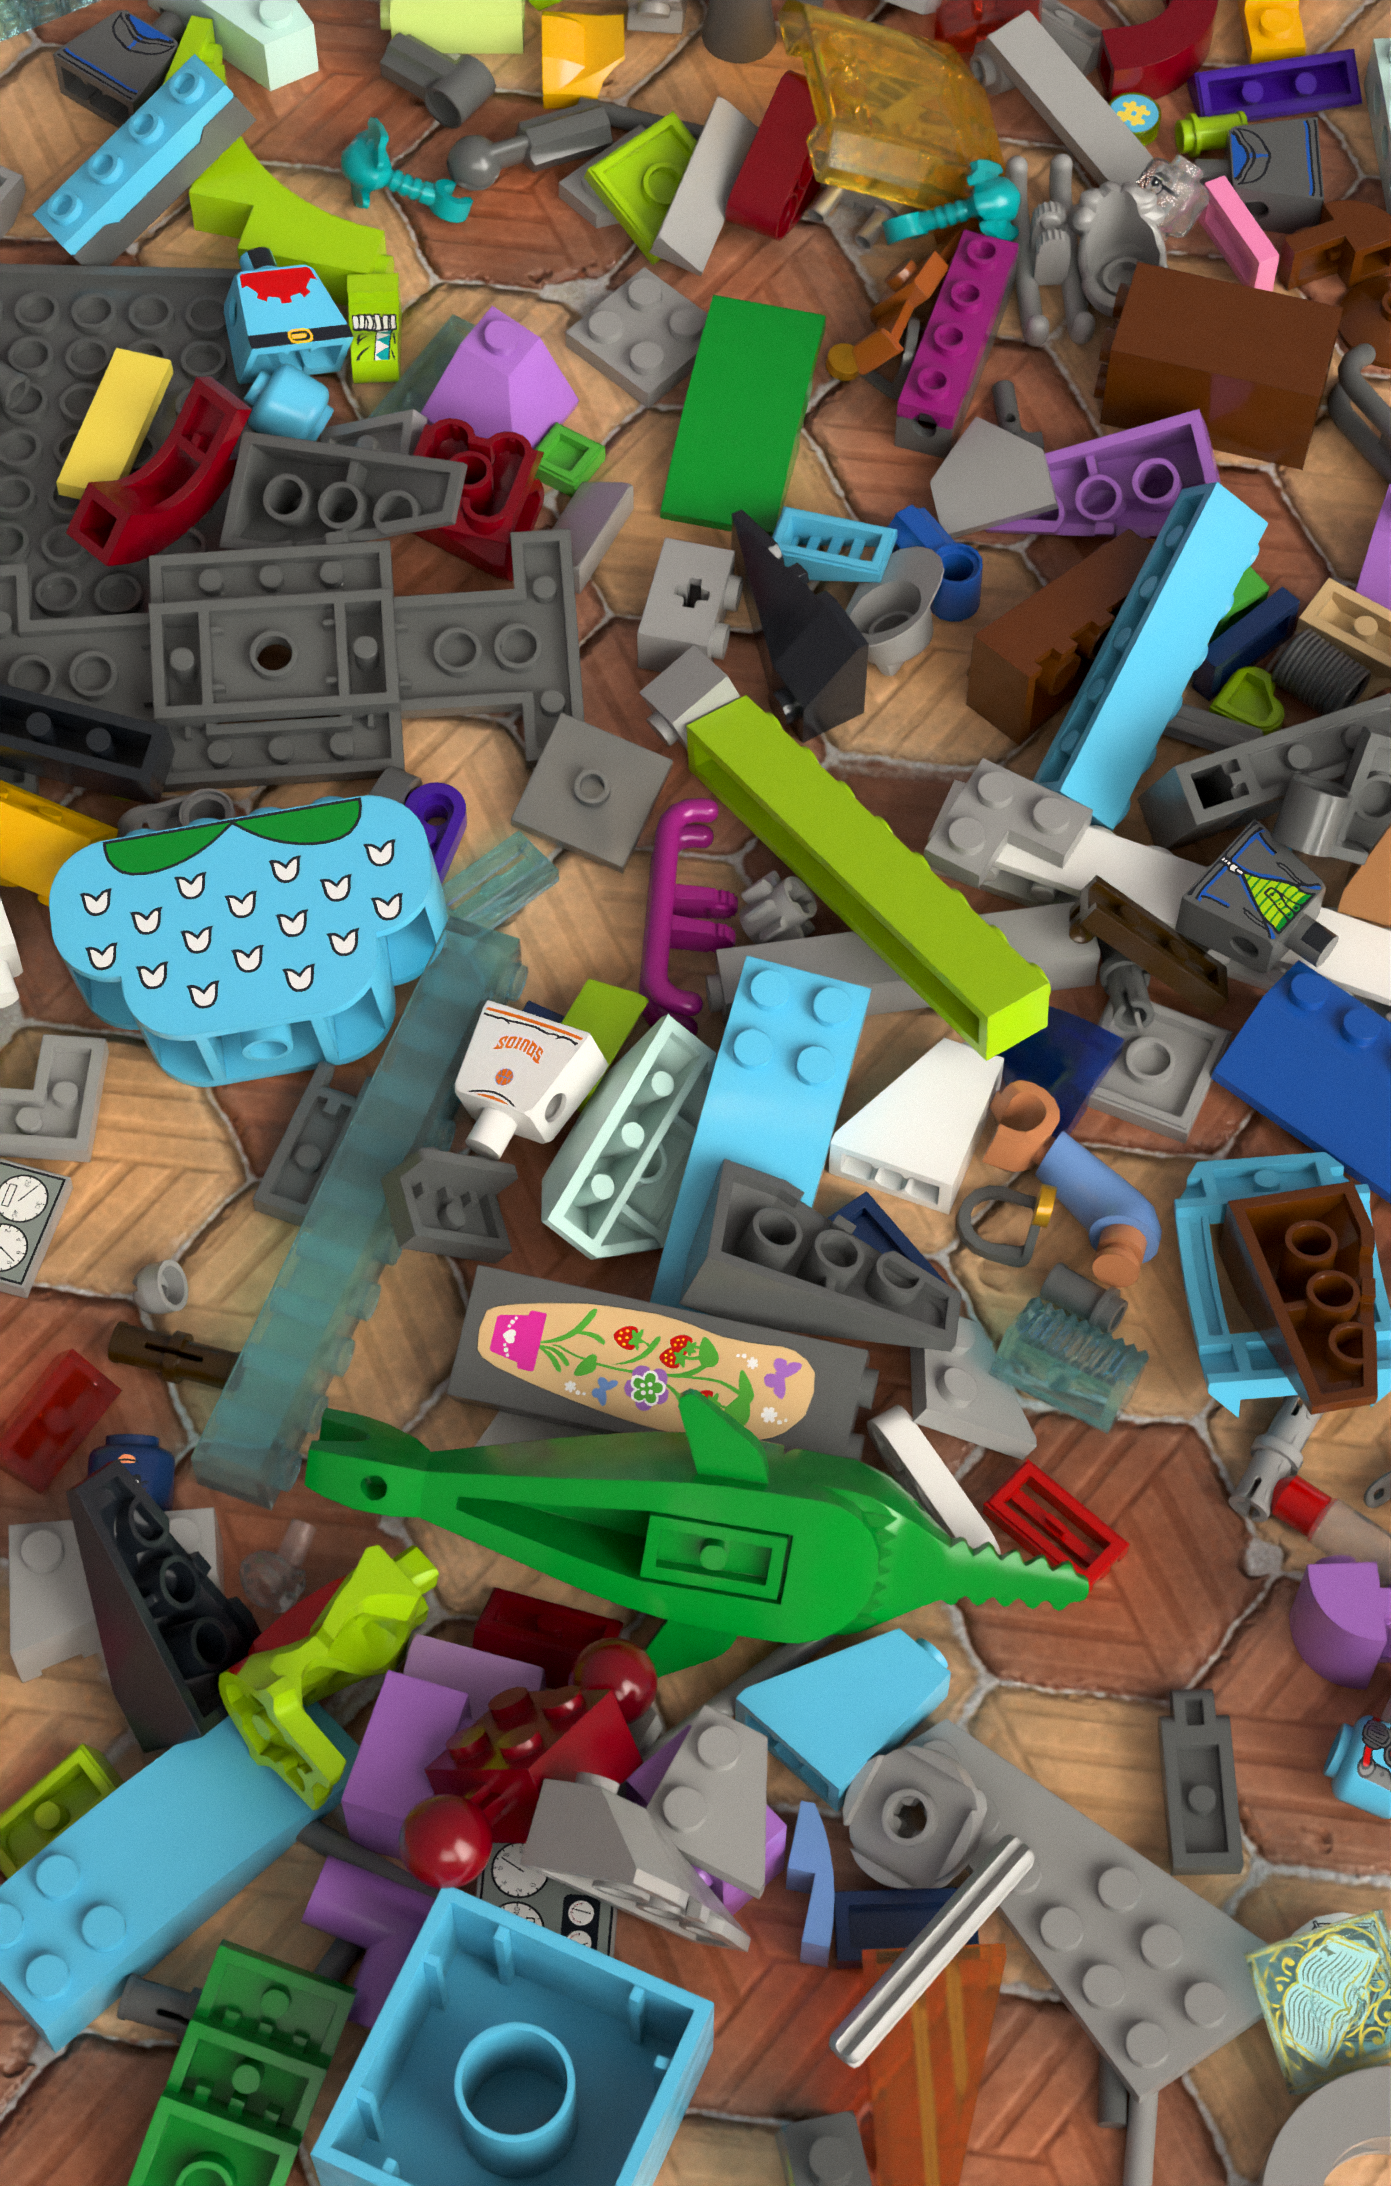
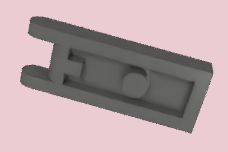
(307, 1148)

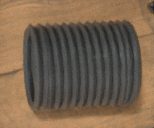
(1320, 674)

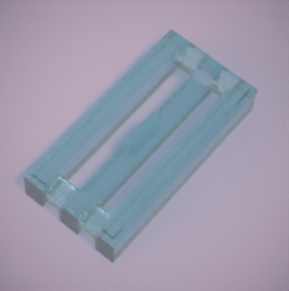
(542, 877)

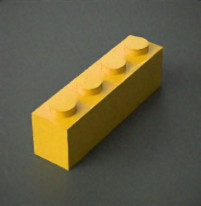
(40, 838)

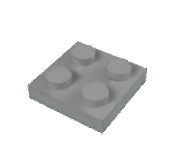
(641, 337)

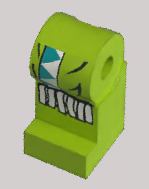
(376, 327)

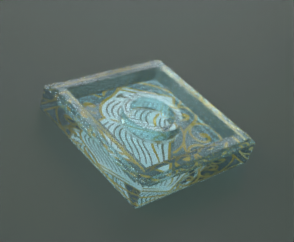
(1327, 1999)

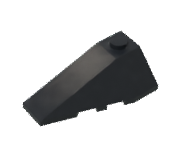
(155, 1611)

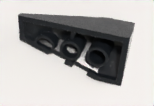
(804, 640)

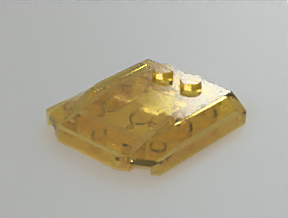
(889, 108)

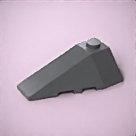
(334, 493)

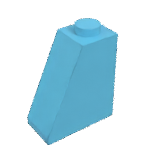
(846, 1708)

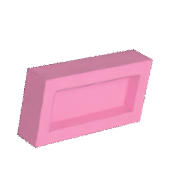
(1239, 236)

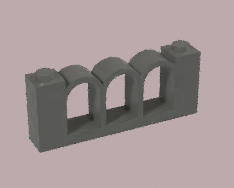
(1253, 777)

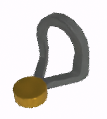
(842, 365)
(1001, 1253)

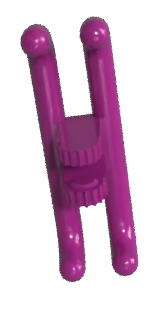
(673, 910)

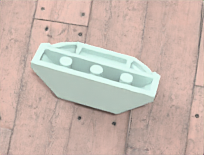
(630, 1147)

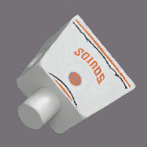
(524, 1077)

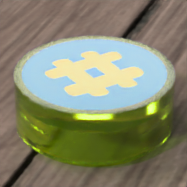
(1139, 114)

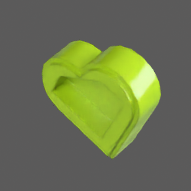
(1250, 700)

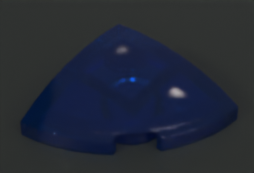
(1066, 1061)

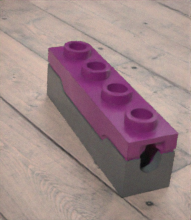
(956, 344)

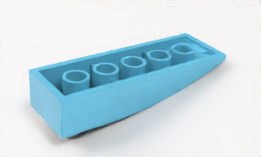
(768, 1094)
(146, 1874)

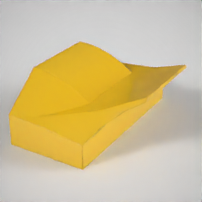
(578, 55)

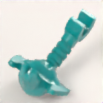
(369, 169)
(992, 202)

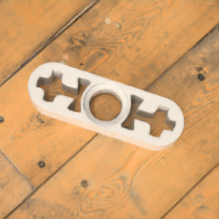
(926, 1476)

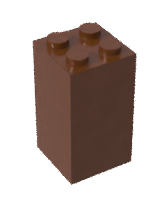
(1220, 347)

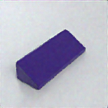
(1279, 87)

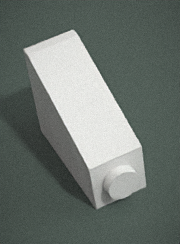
(921, 1127)

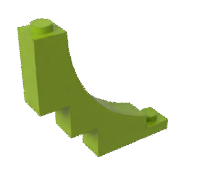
(249, 204)

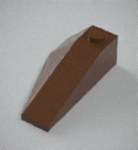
(1309, 1288)

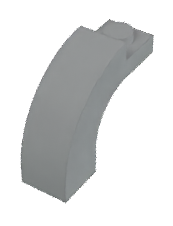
(1331, 2128)

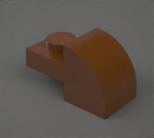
(1348, 241)

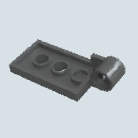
(1344, 817)

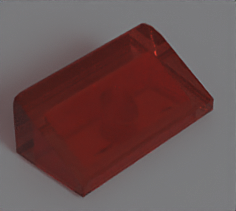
(54, 1419)

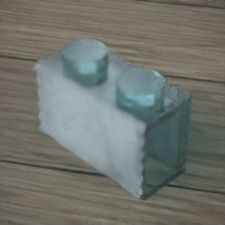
(1069, 1364)

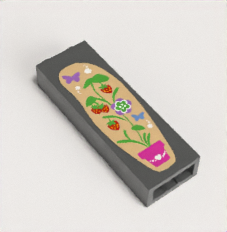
(624, 1361)

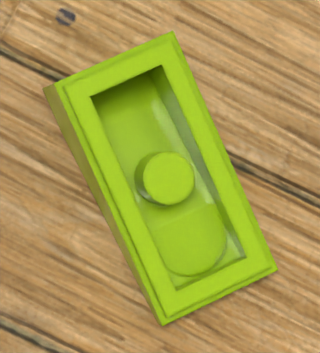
(54, 1805)

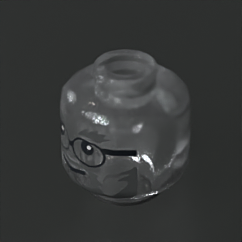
(1177, 193)

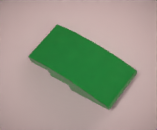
(743, 414)
(245, 2074)

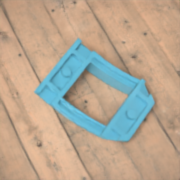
(1241, 1363)

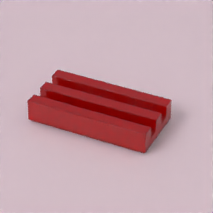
(1036, 1544)

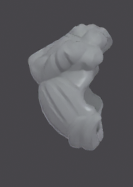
(1115, 233)

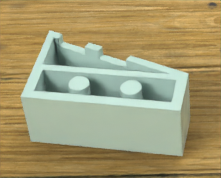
(260, 37)

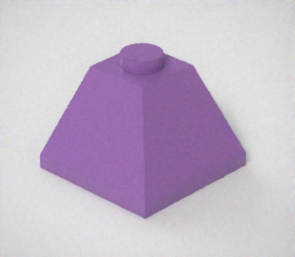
(502, 383)

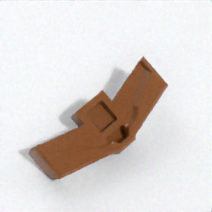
(907, 288)

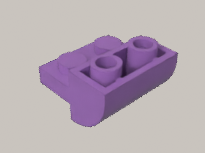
(1342, 1620)

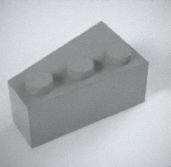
(50, 1592)

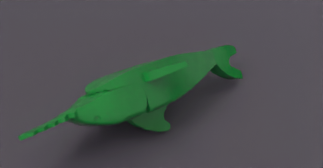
(688, 1527)

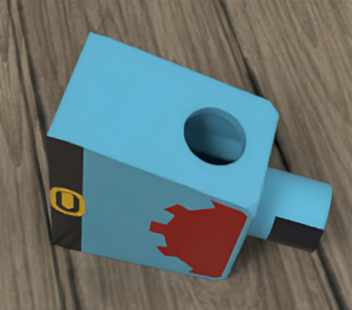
(282, 319)

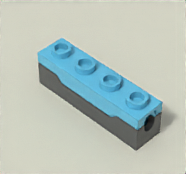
(145, 165)

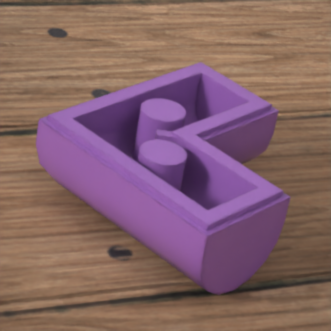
(371, 1915)

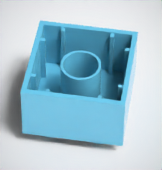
(515, 2063)

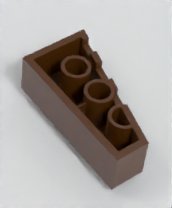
(1044, 647)

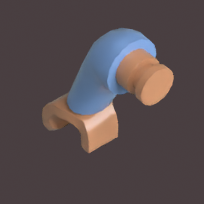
(1111, 1210)

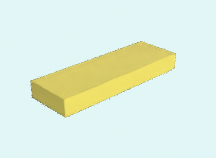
(116, 421)

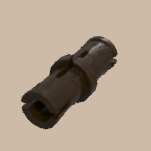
(172, 1355)

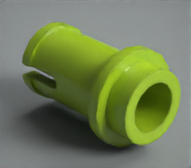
(1205, 133)

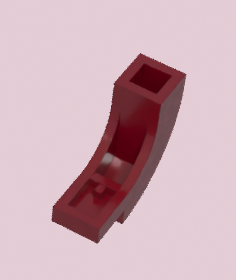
(1158, 53)
(173, 490)

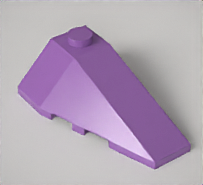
(1124, 480)

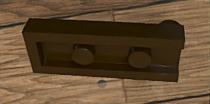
(1149, 943)

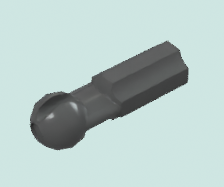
(538, 144)

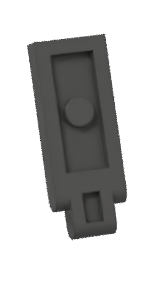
(1199, 1786)

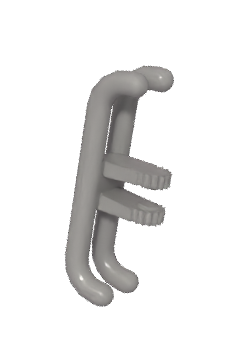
(1048, 254)

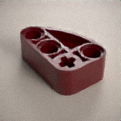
(778, 171)

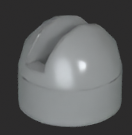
(161, 1287)

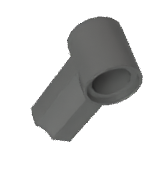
(447, 86)

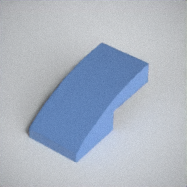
(812, 1873)

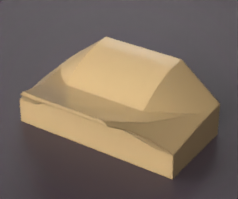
(1354, 626)

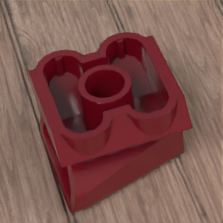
(496, 495)

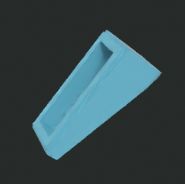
(816, 530)

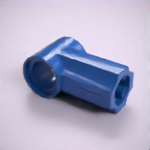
(962, 577)

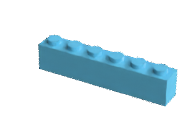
(1152, 652)

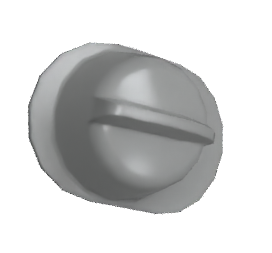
(897, 611)

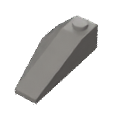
(623, 1858)

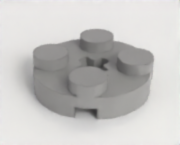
(952, 1812)

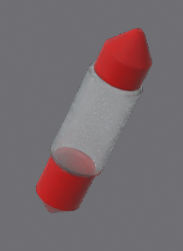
(1332, 1524)

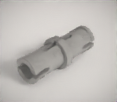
(1274, 1458)

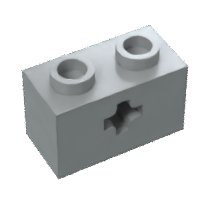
(688, 604)

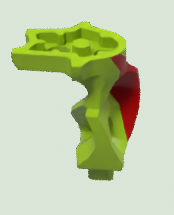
(318, 1648)

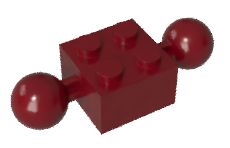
(497, 1767)

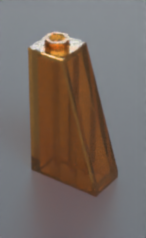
(930, 2068)

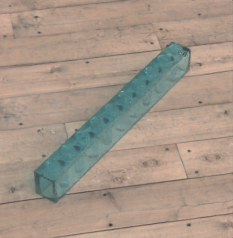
(348, 1231)

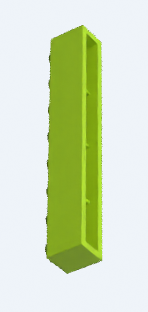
(869, 877)

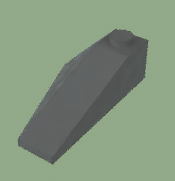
(793, 1270)

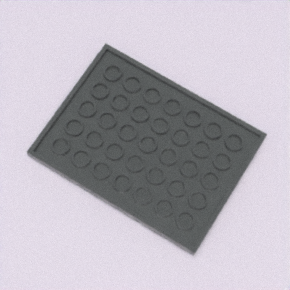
(61, 334)

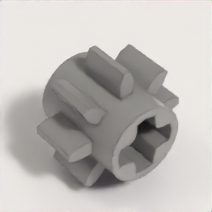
(777, 909)

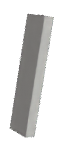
(1067, 101)

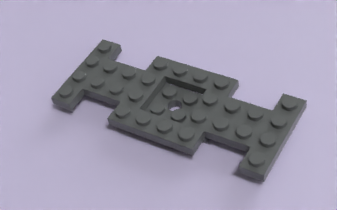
(350, 649)

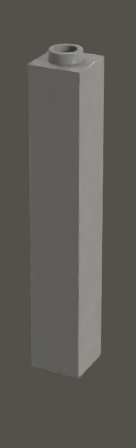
(1034, 932)

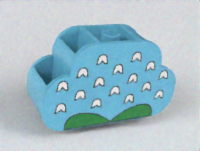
(253, 934)

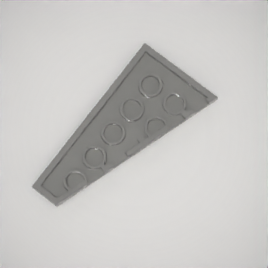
(1118, 1939)

